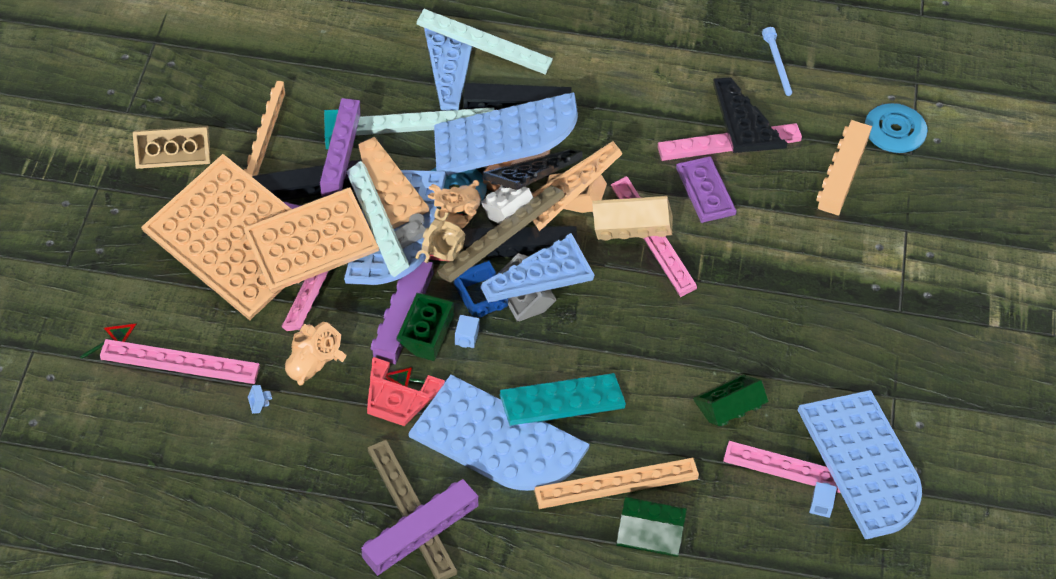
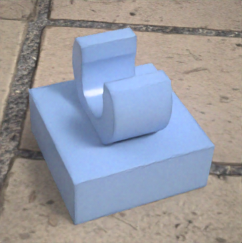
(258, 399)

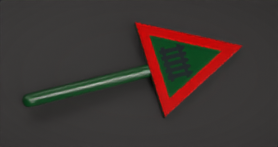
(117, 333)
(402, 377)

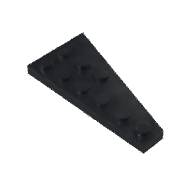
(744, 123)
(526, 172)

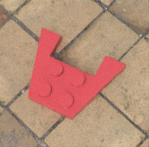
(396, 401)

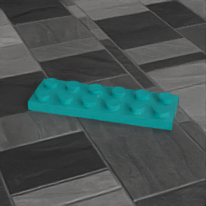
(562, 399)

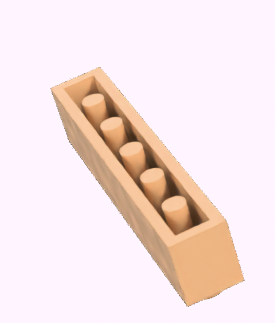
(844, 167)

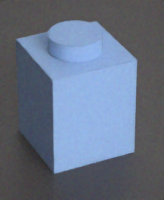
(466, 331)
(823, 499)

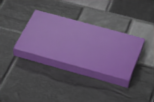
(706, 189)

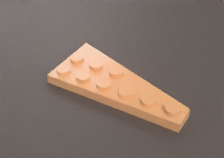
(576, 180)
(393, 188)

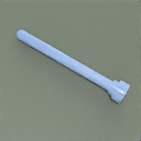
(769, 35)

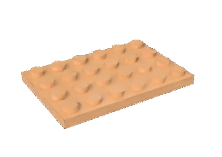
(311, 239)

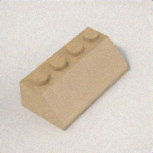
(171, 147)
(632, 218)

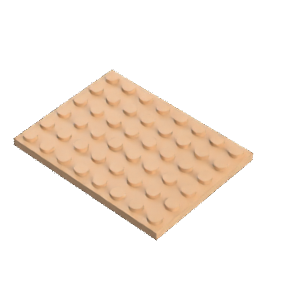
(208, 237)

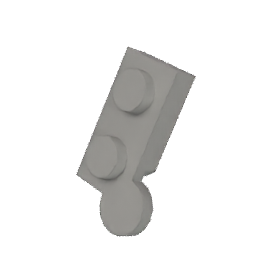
(412, 231)

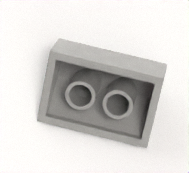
(529, 304)

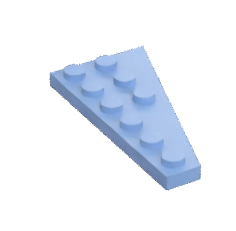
(449, 67)
(545, 270)

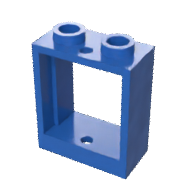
(472, 276)

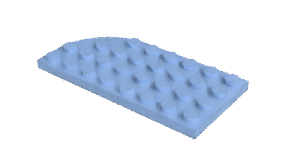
(504, 134)
(372, 268)
(476, 433)
(865, 461)

